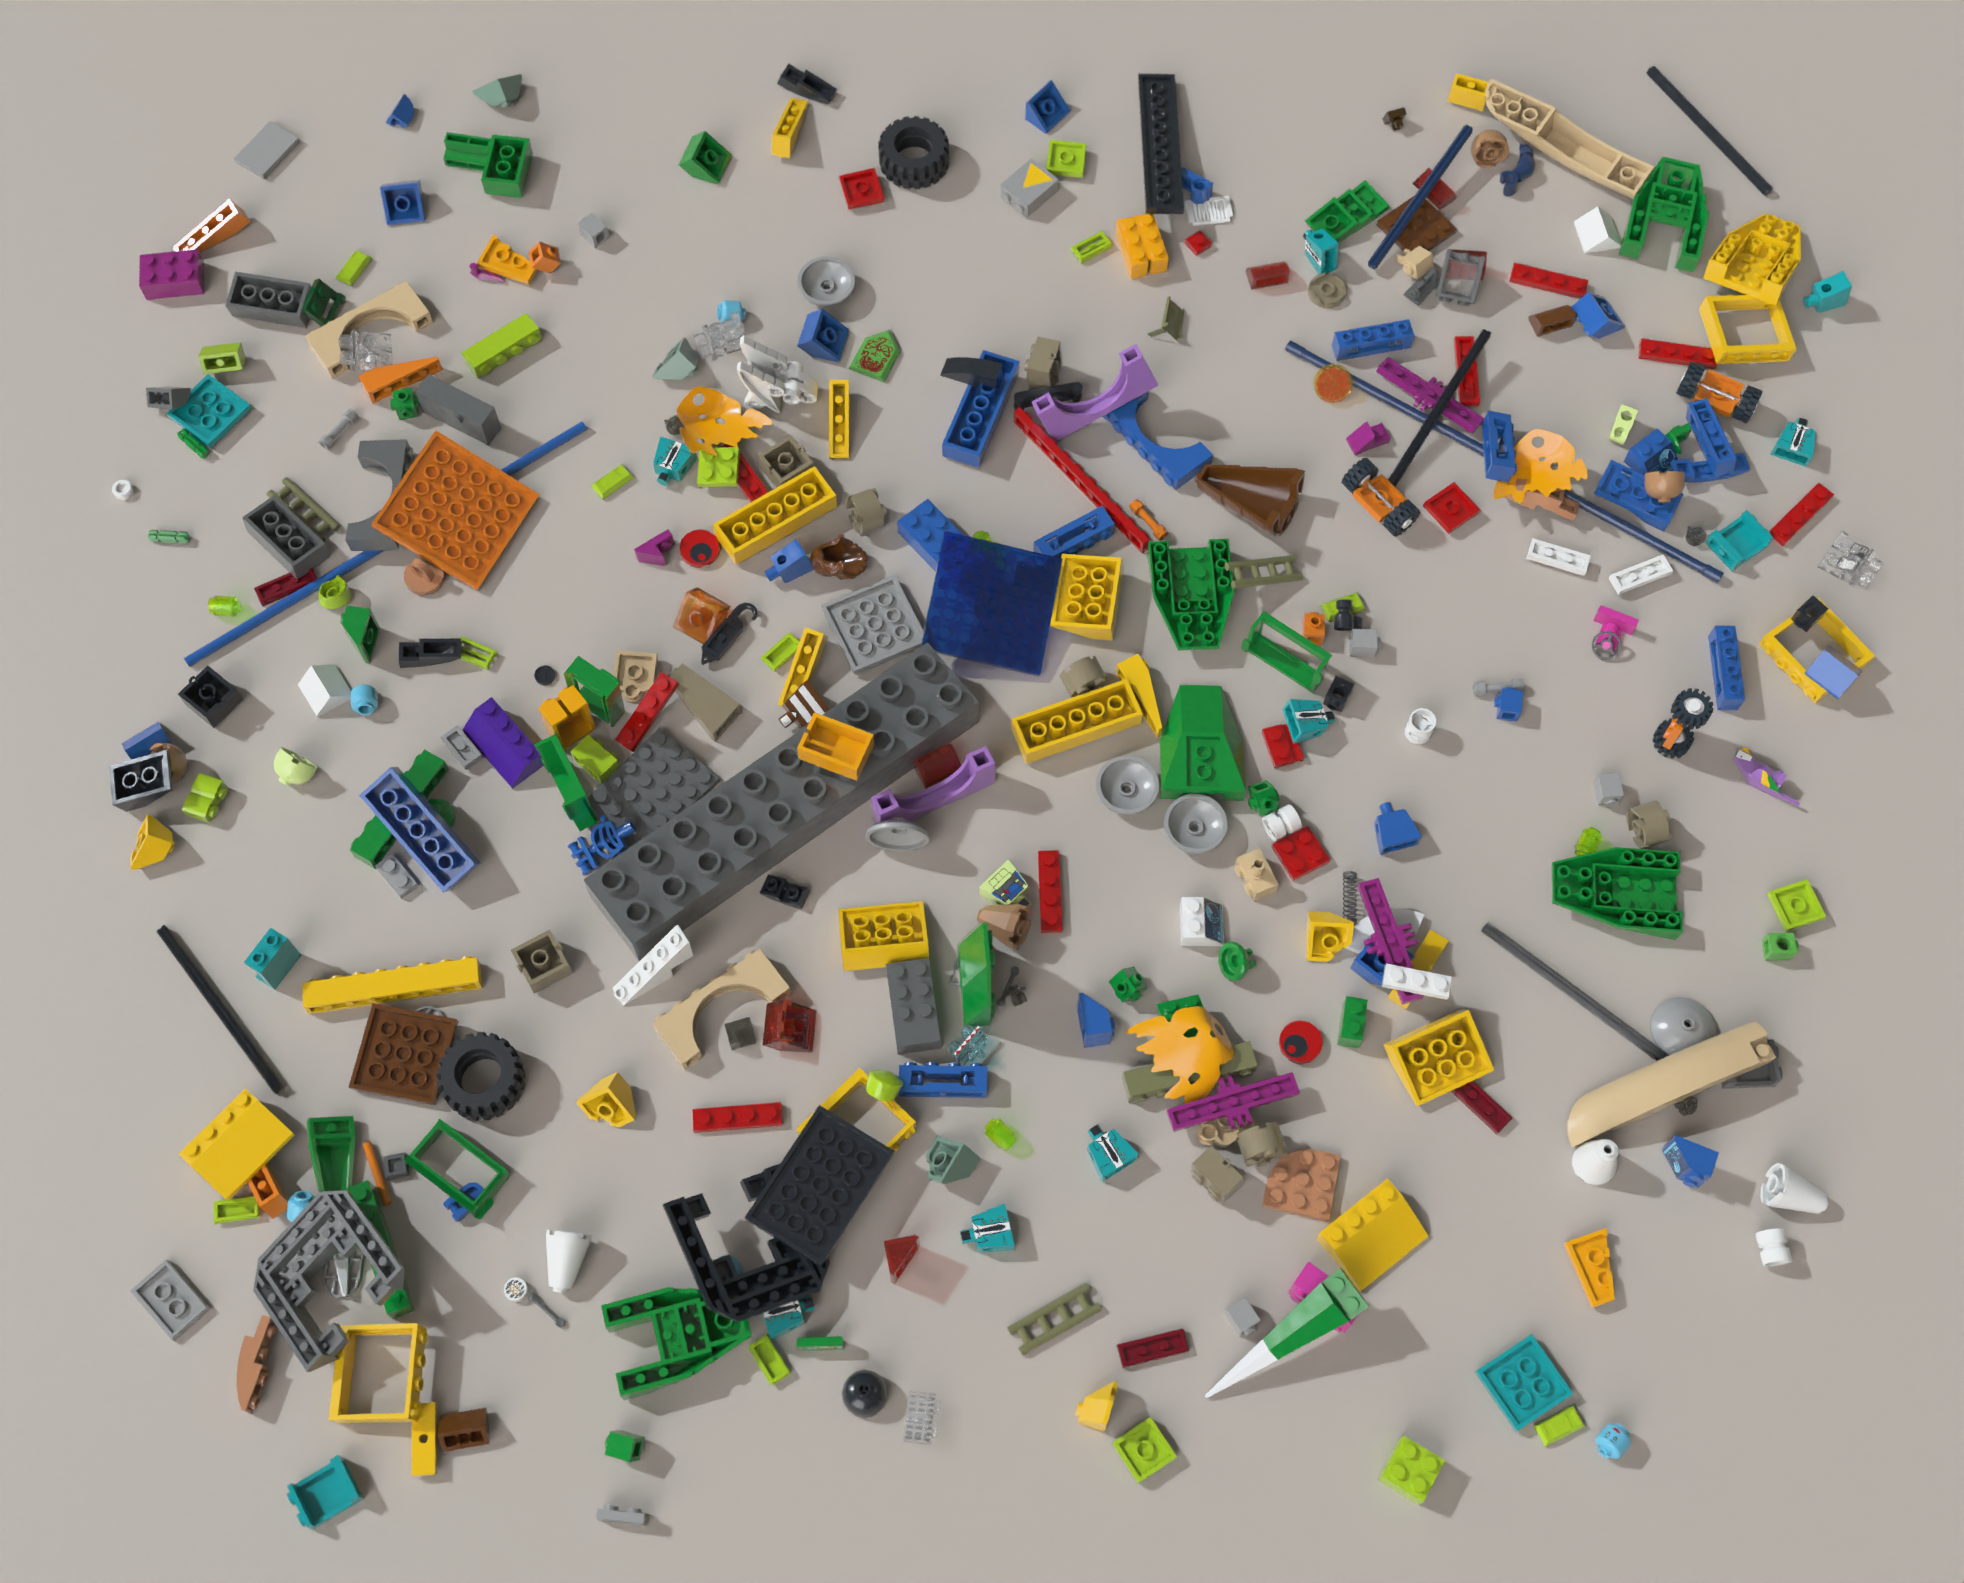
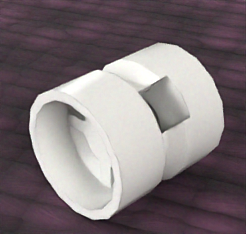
(1420, 726)
(1284, 821)
(1774, 1248)

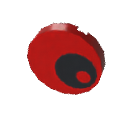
(699, 548)
(1300, 1042)

